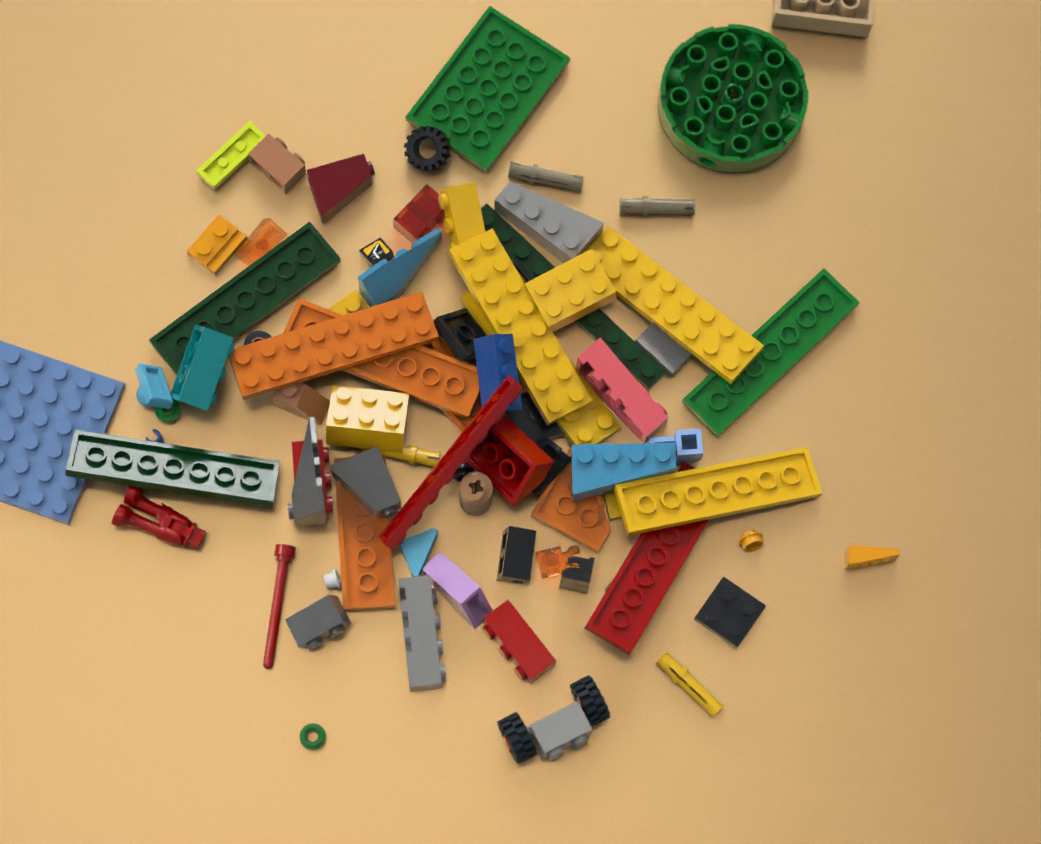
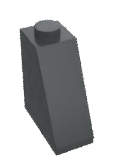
(368, 482)

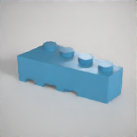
(601, 466)

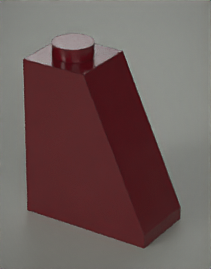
(339, 184)

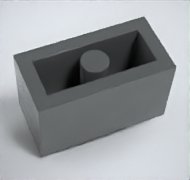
(318, 622)

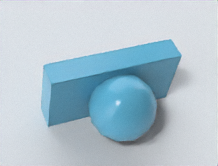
(153, 387)

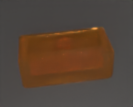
(260, 241)

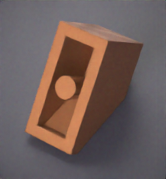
(302, 401)

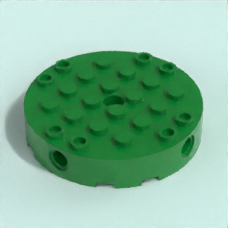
(739, 131)

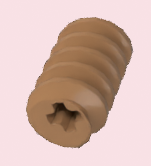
(477, 484)

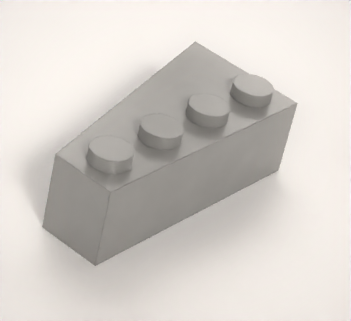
(547, 222)
(420, 633)

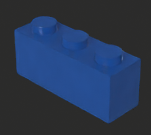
(494, 363)

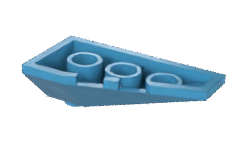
(391, 279)

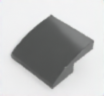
(663, 349)

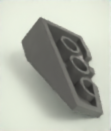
(307, 493)

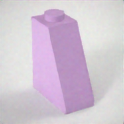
(458, 589)

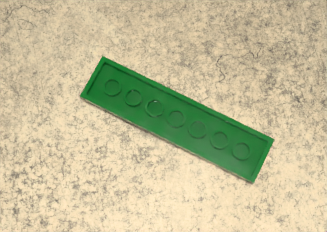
(786, 340)

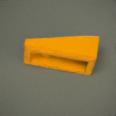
(862, 556)

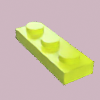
(230, 156)

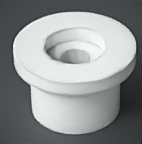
(333, 580)

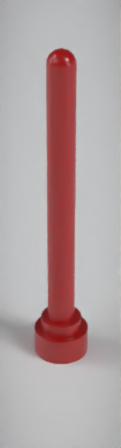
(284, 555)

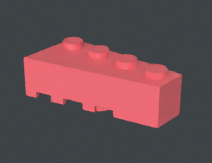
(621, 391)

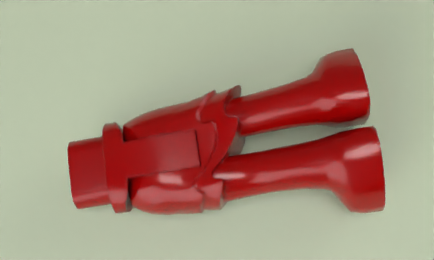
(171, 525)

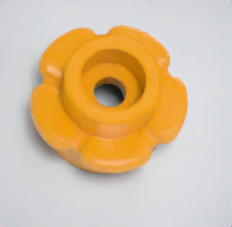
(751, 540)

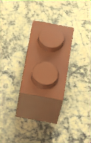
(277, 163)

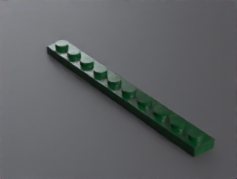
(596, 323)

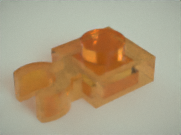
(554, 561)

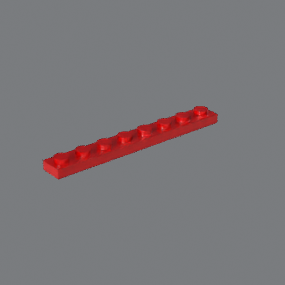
(445, 469)

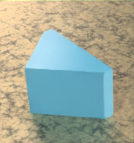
(417, 550)

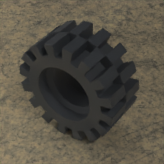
(414, 142)

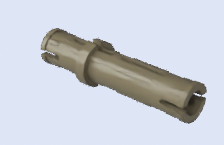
(545, 176)
(657, 206)

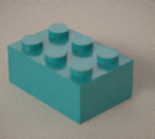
(202, 367)

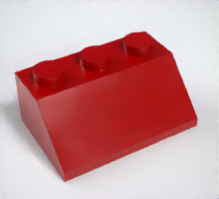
(510, 461)

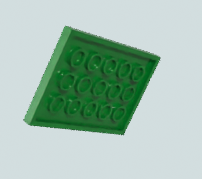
(489, 88)

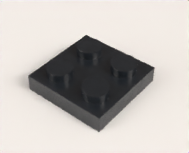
(458, 331)
(729, 612)

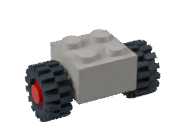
(558, 730)

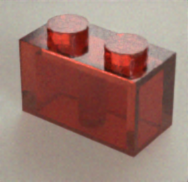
(420, 215)

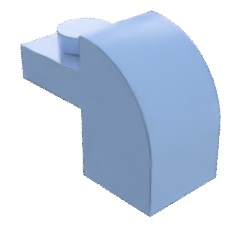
(687, 445)

